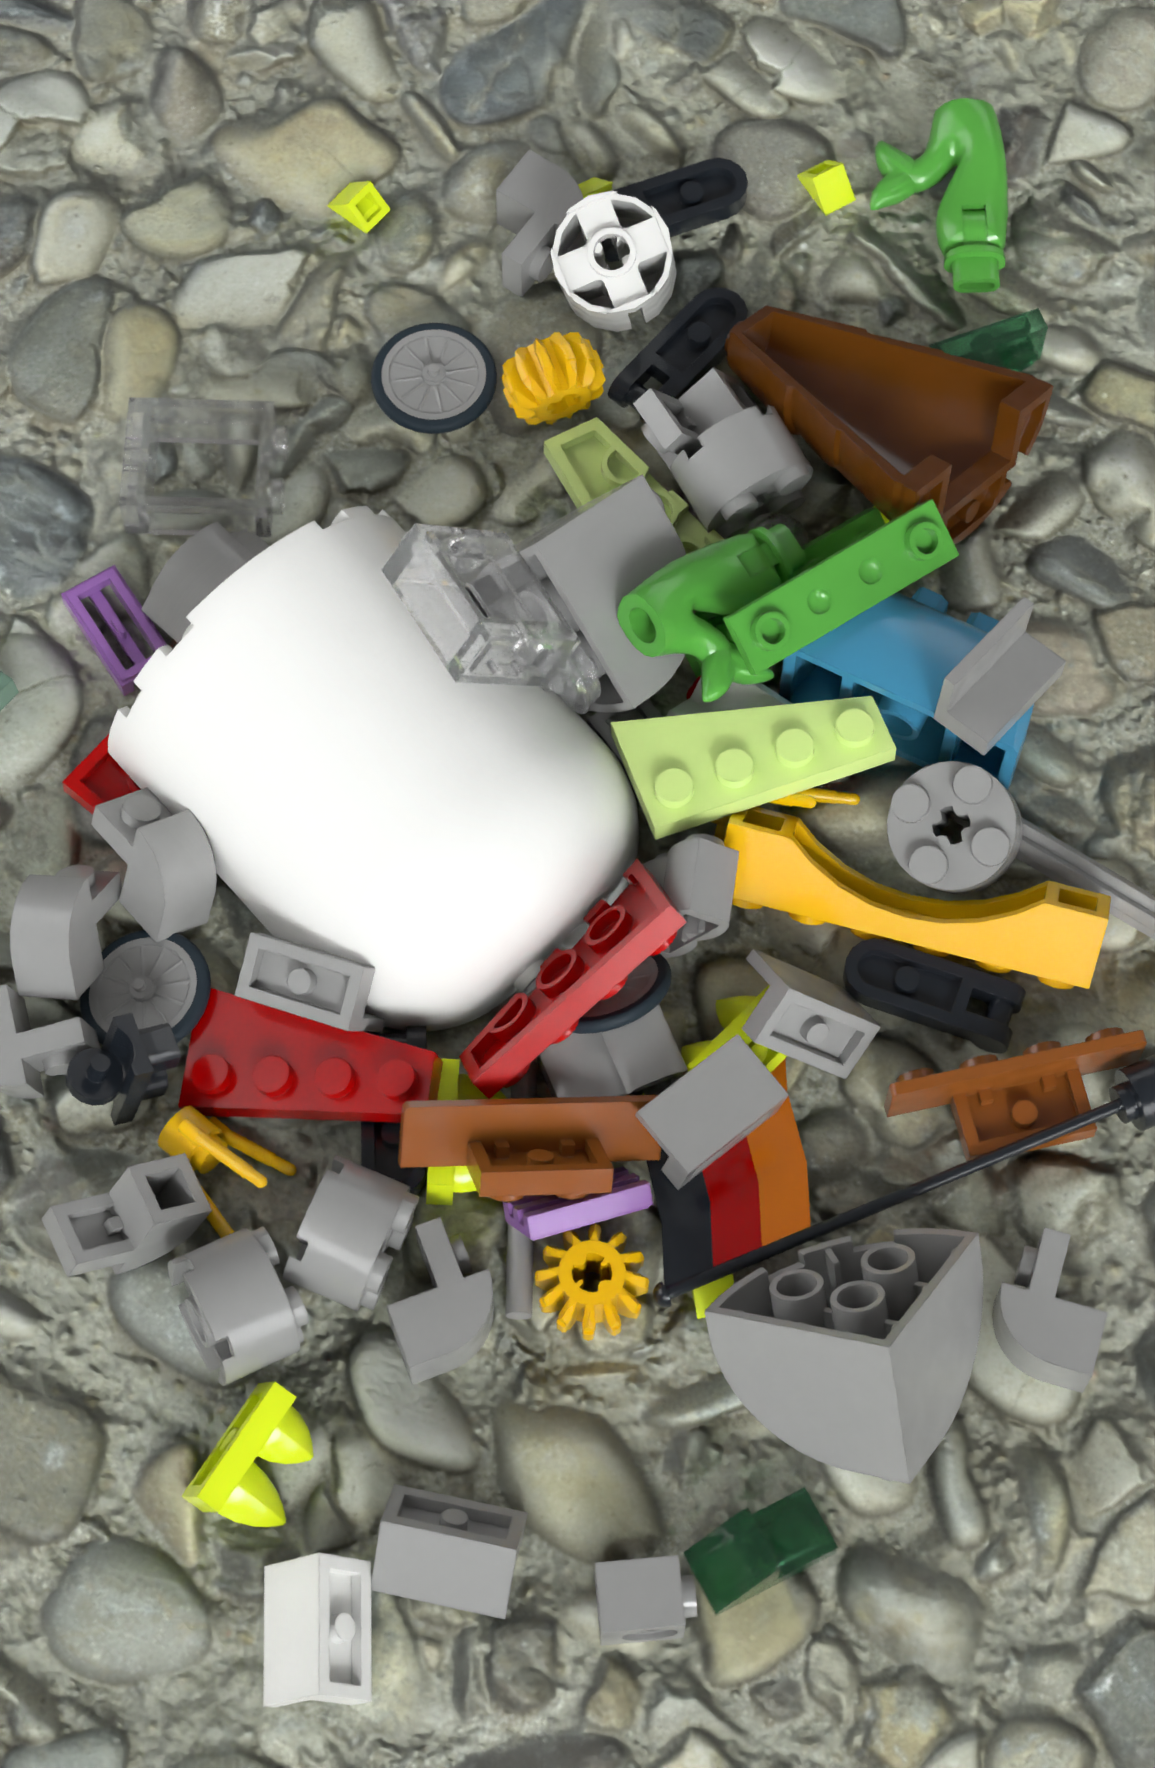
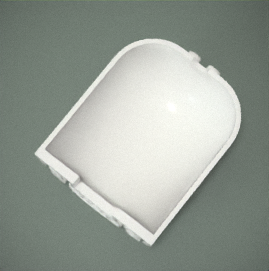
(370, 790)

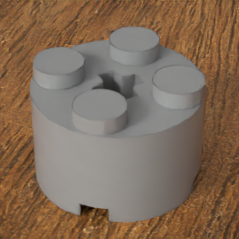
(743, 471)
(921, 811)
(348, 1232)
(238, 1304)

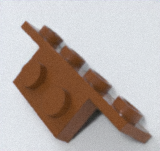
(1018, 1095)
(528, 1142)

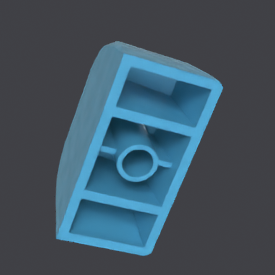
(901, 659)

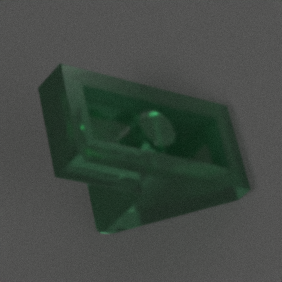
(1006, 343)
(759, 1550)

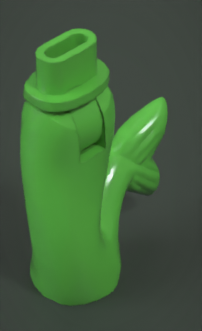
(975, 204)
(712, 580)

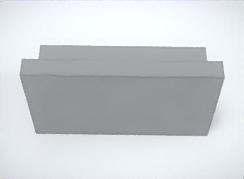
(997, 681)
(307, 983)
(808, 1018)
(711, 1109)
(448, 1551)

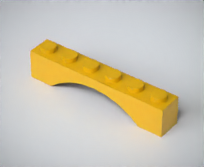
(1038, 931)

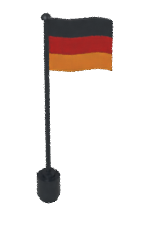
(758, 1191)

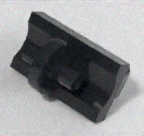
(126, 1067)

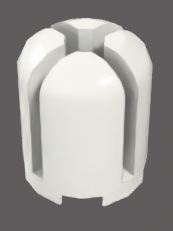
(648, 267)

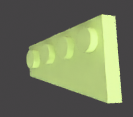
(595, 460)
(737, 759)

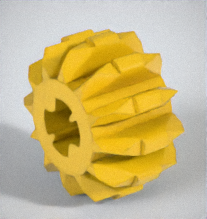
(553, 378)
(567, 1275)

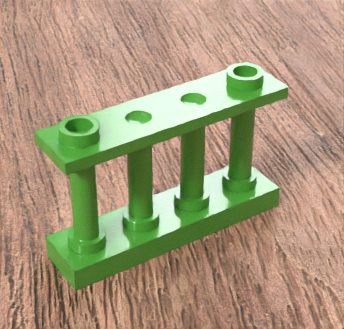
(841, 578)

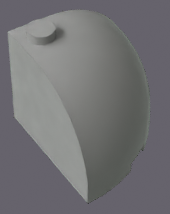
(587, 569)
(857, 1347)

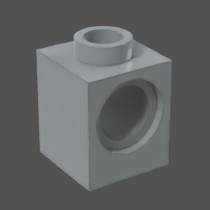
(643, 1600)

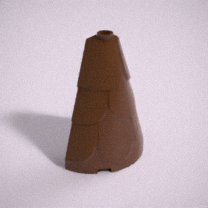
(893, 412)

